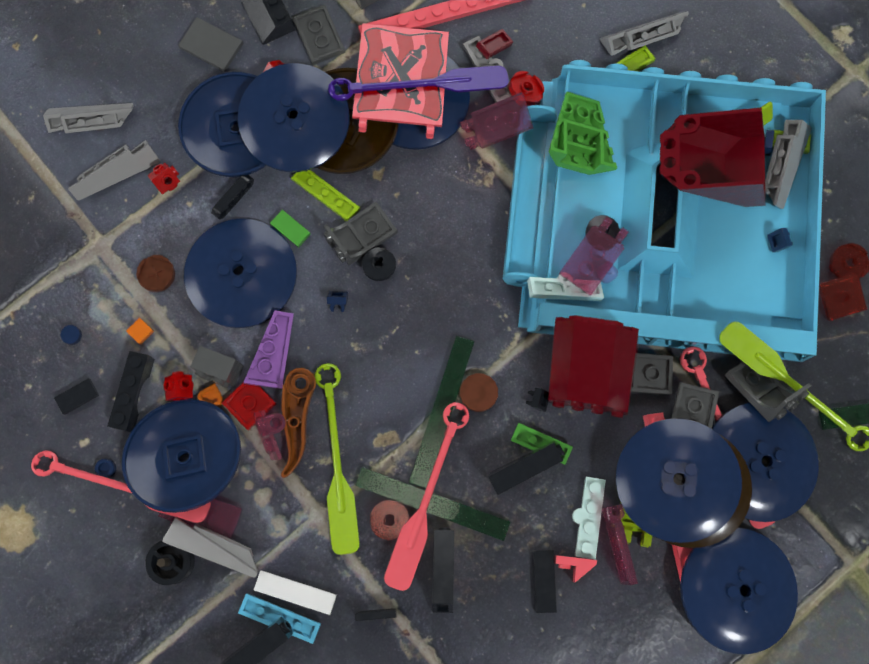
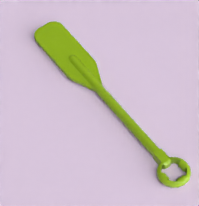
(768, 363)
(340, 496)

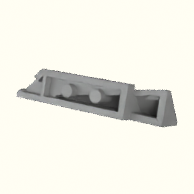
(644, 34)
(86, 117)
(786, 160)
(114, 169)
(211, 546)

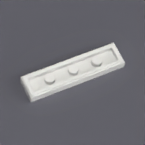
(295, 592)

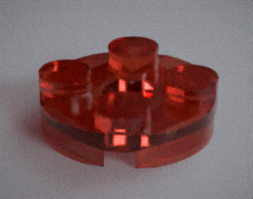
(859, 258)
(378, 519)

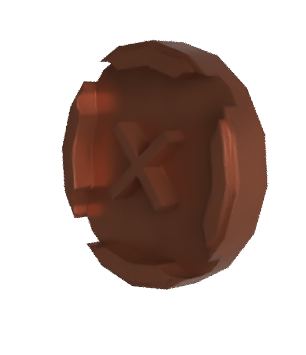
(155, 273)
(478, 392)

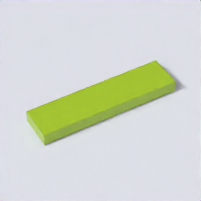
(326, 194)

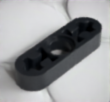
(232, 196)

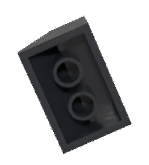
(269, 18)

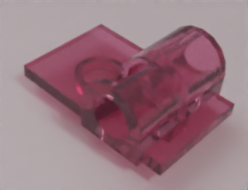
(267, 432)

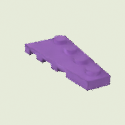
(271, 357)

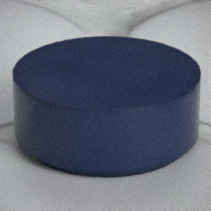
(71, 334)
(105, 468)

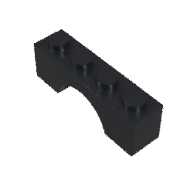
(135, 373)

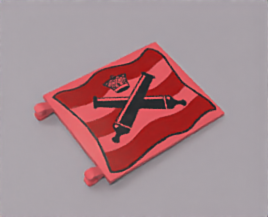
(401, 55)

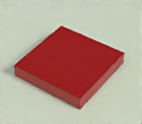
(247, 400)

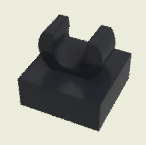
(539, 400)

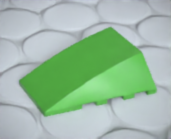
(580, 137)

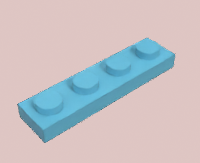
(268, 613)

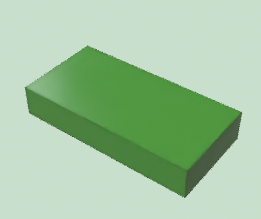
(290, 228)

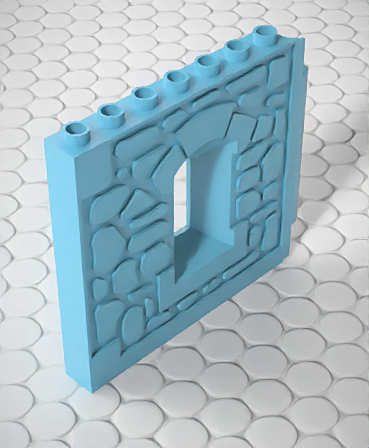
(721, 250)

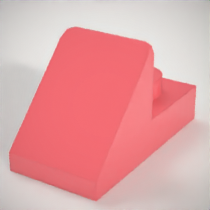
(580, 565)

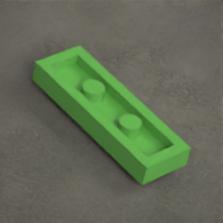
(535, 439)

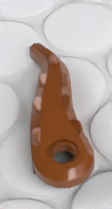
(295, 408)

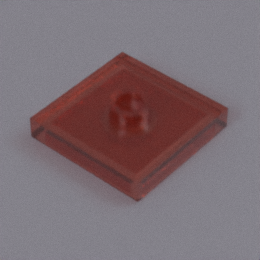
(842, 296)

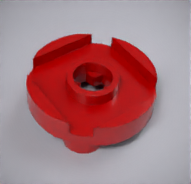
(522, 79)

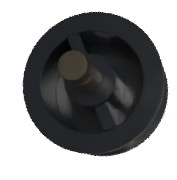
(168, 564)

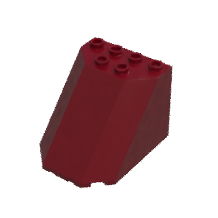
(717, 155)
(593, 365)

